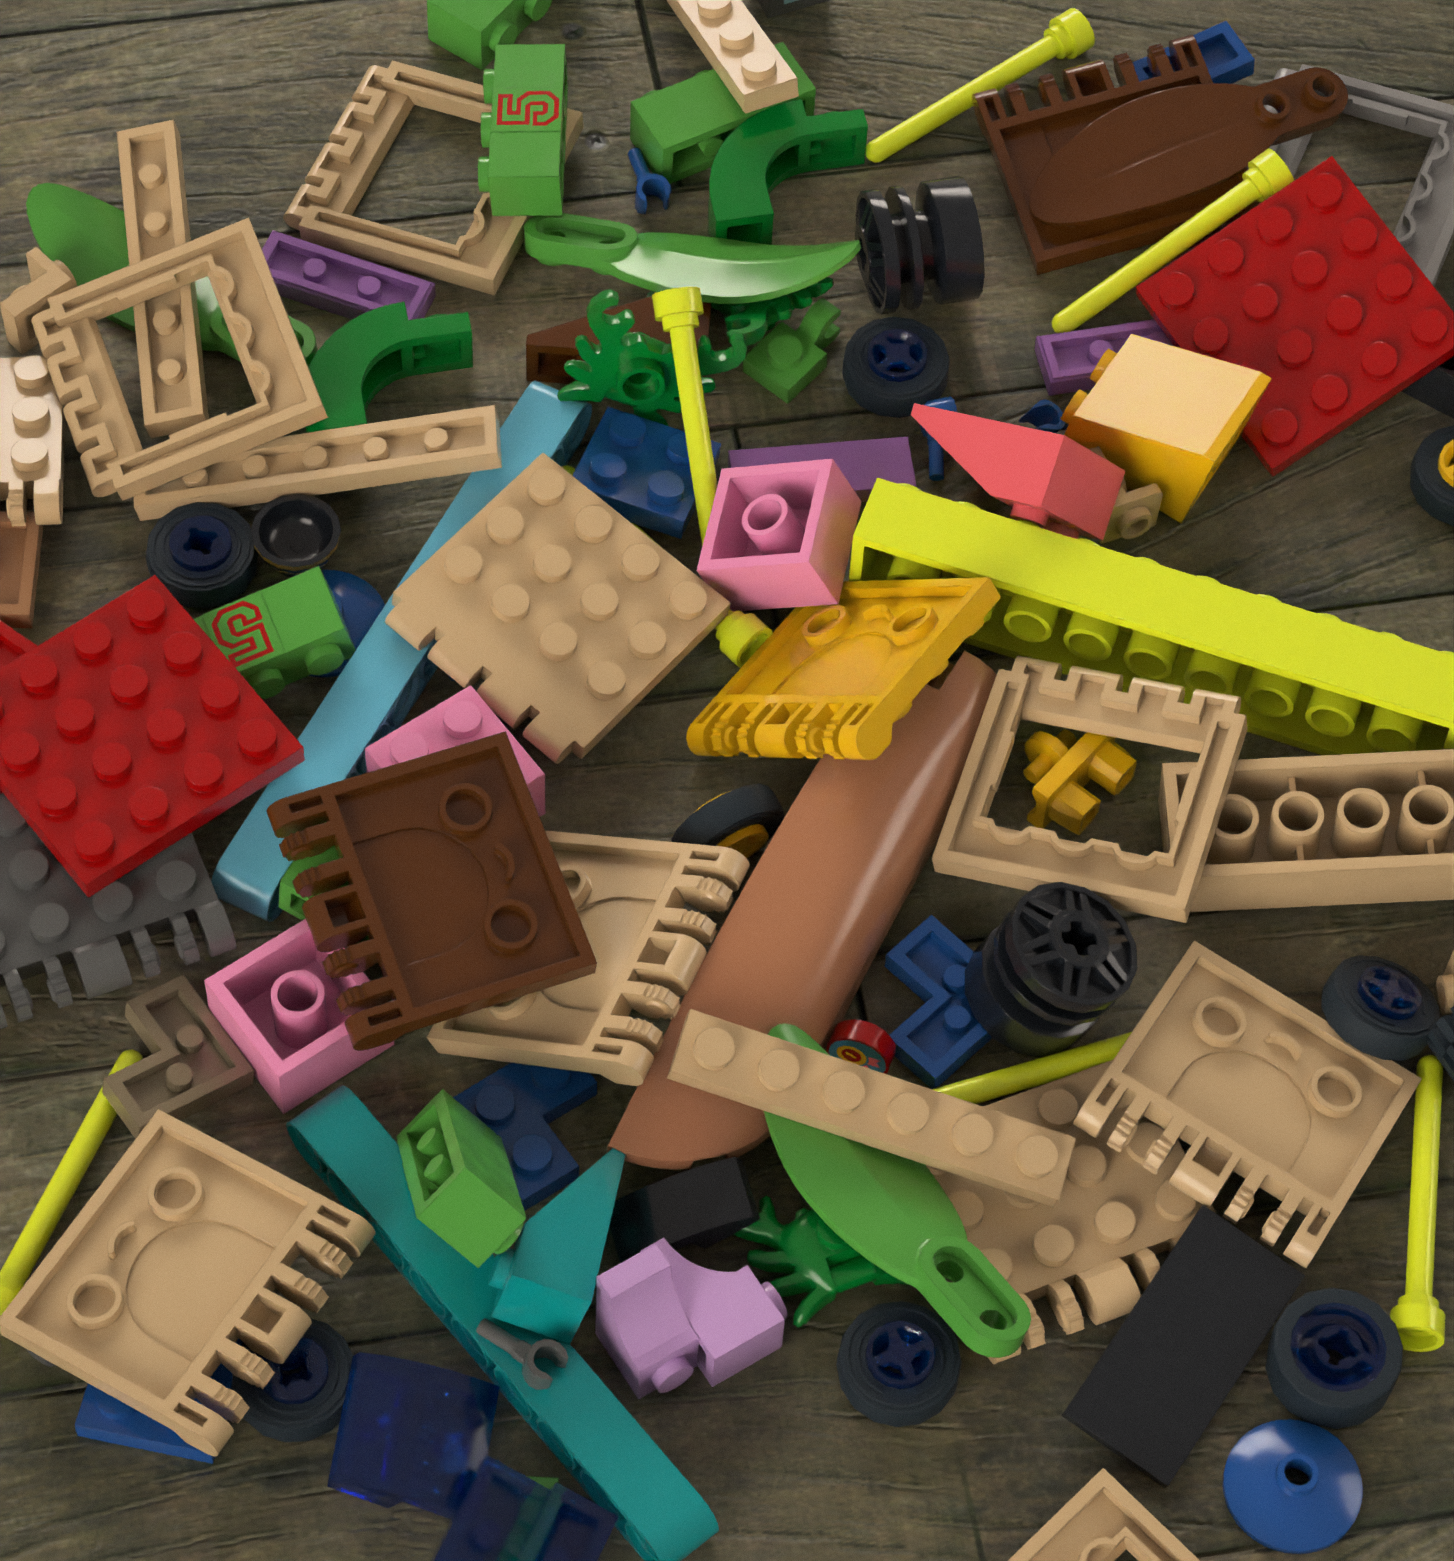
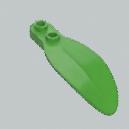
(93, 243)
(659, 261)
(902, 1224)

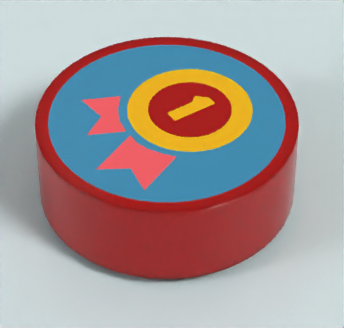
(862, 1045)

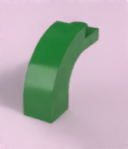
(768, 151)
(381, 350)

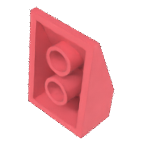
(1031, 470)

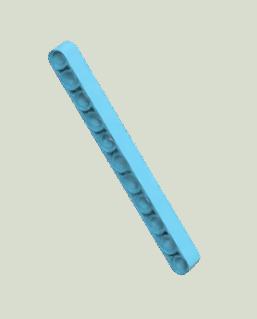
(386, 670)

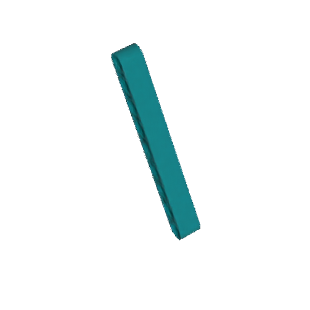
(577, 1413)

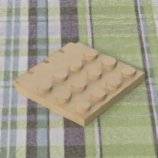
(555, 610)

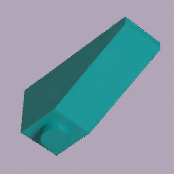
(556, 1258)

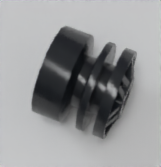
(929, 244)
(1050, 969)

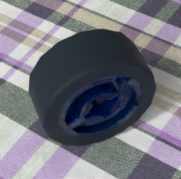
(1300, 1366)

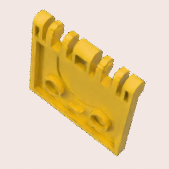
(842, 671)

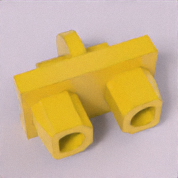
(1064, 766)

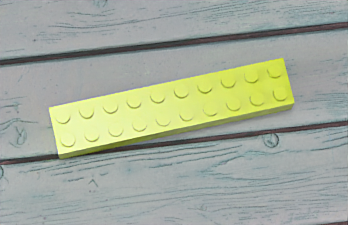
(1094, 608)

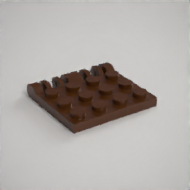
(1031, 138)
(443, 882)

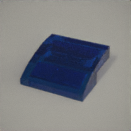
(411, 1433)
(521, 1520)

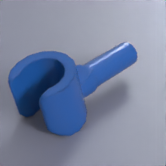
(647, 183)
(1045, 417)
(936, 451)

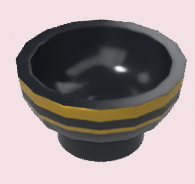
(296, 533)

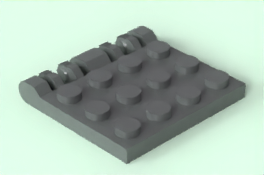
(54, 923)

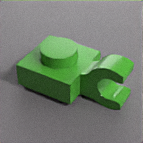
(792, 358)

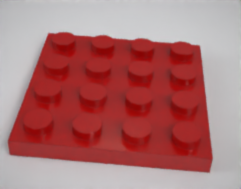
(1314, 301)
(131, 735)

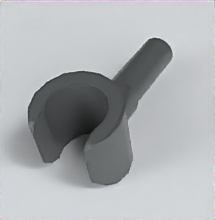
(525, 1352)

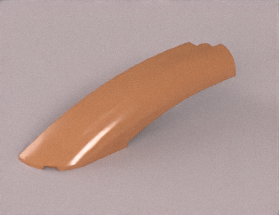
(813, 913)

